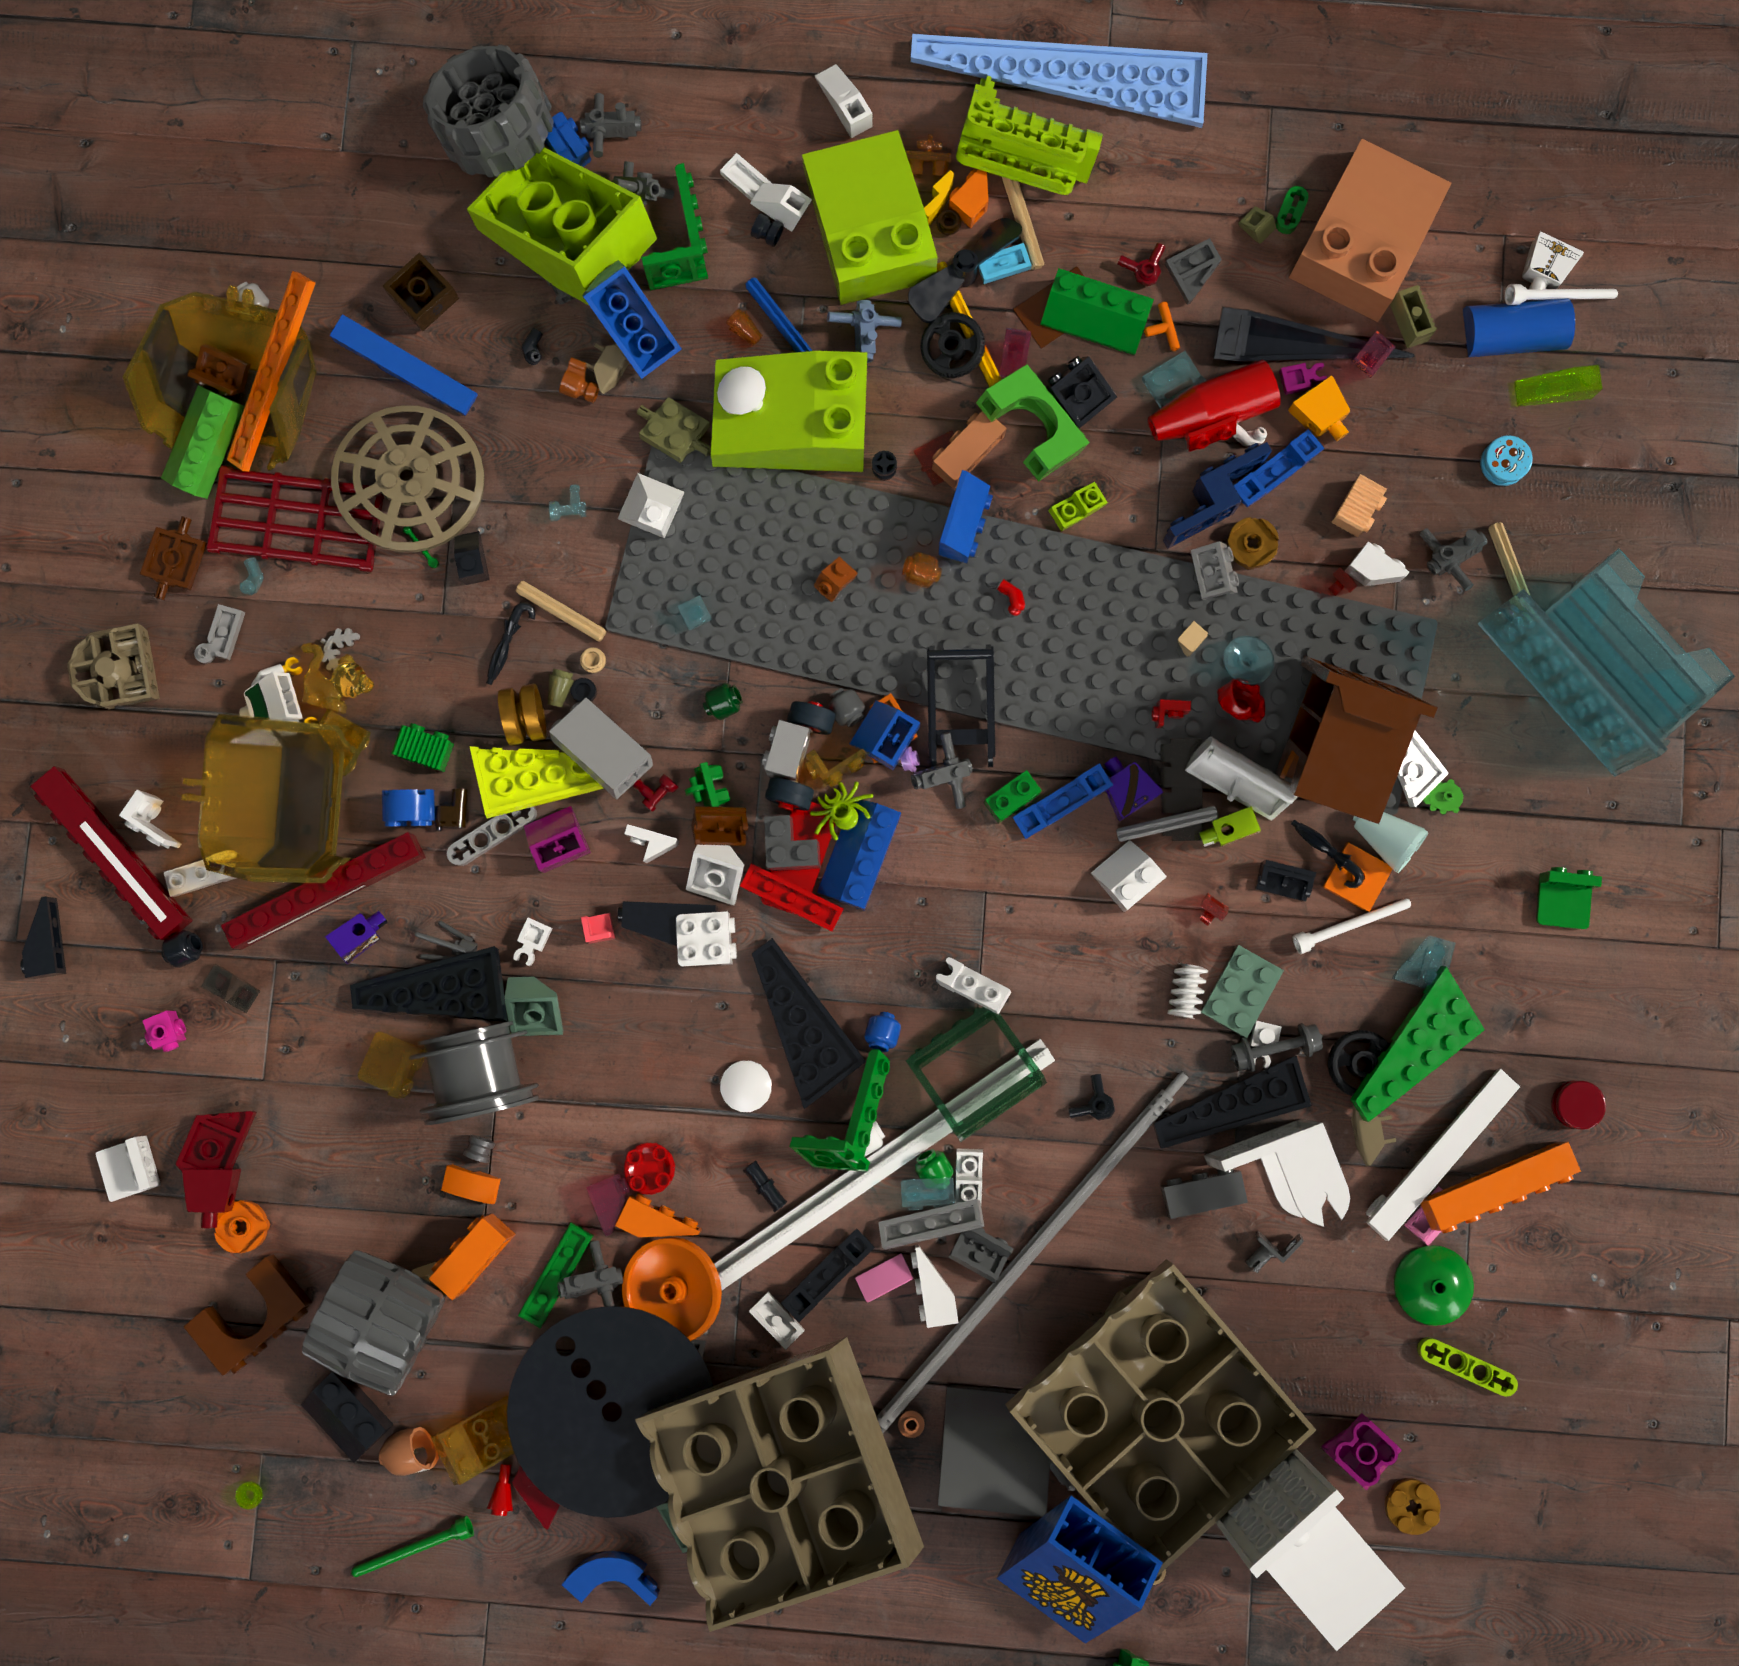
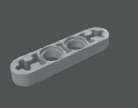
(494, 837)

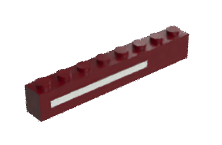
(111, 853)
(316, 896)

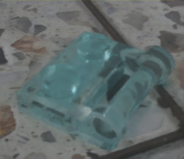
(1170, 376)

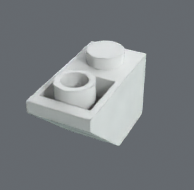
(781, 203)
(1374, 567)

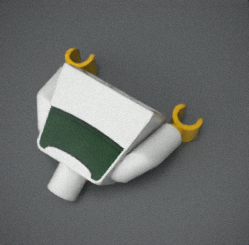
(274, 694)

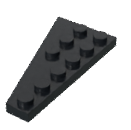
(450, 988)
(810, 1036)

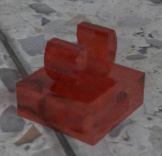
(1343, 581)
(1213, 908)

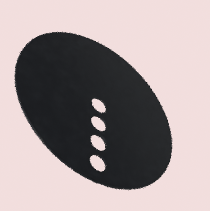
(561, 1431)

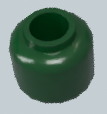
(722, 701)

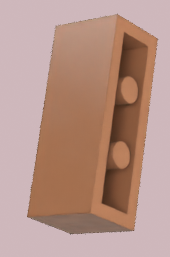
(967, 448)

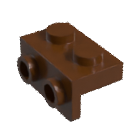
(220, 371)

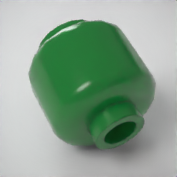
(933, 1165)

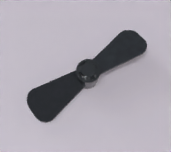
(934, 294)

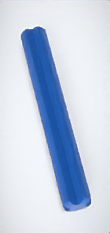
(776, 316)

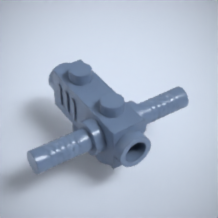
(865, 321)

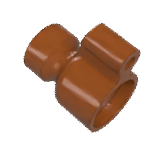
(574, 382)

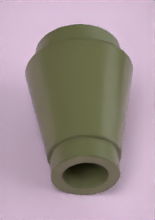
(559, 687)

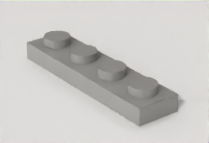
(931, 1224)

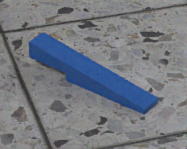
(402, 365)

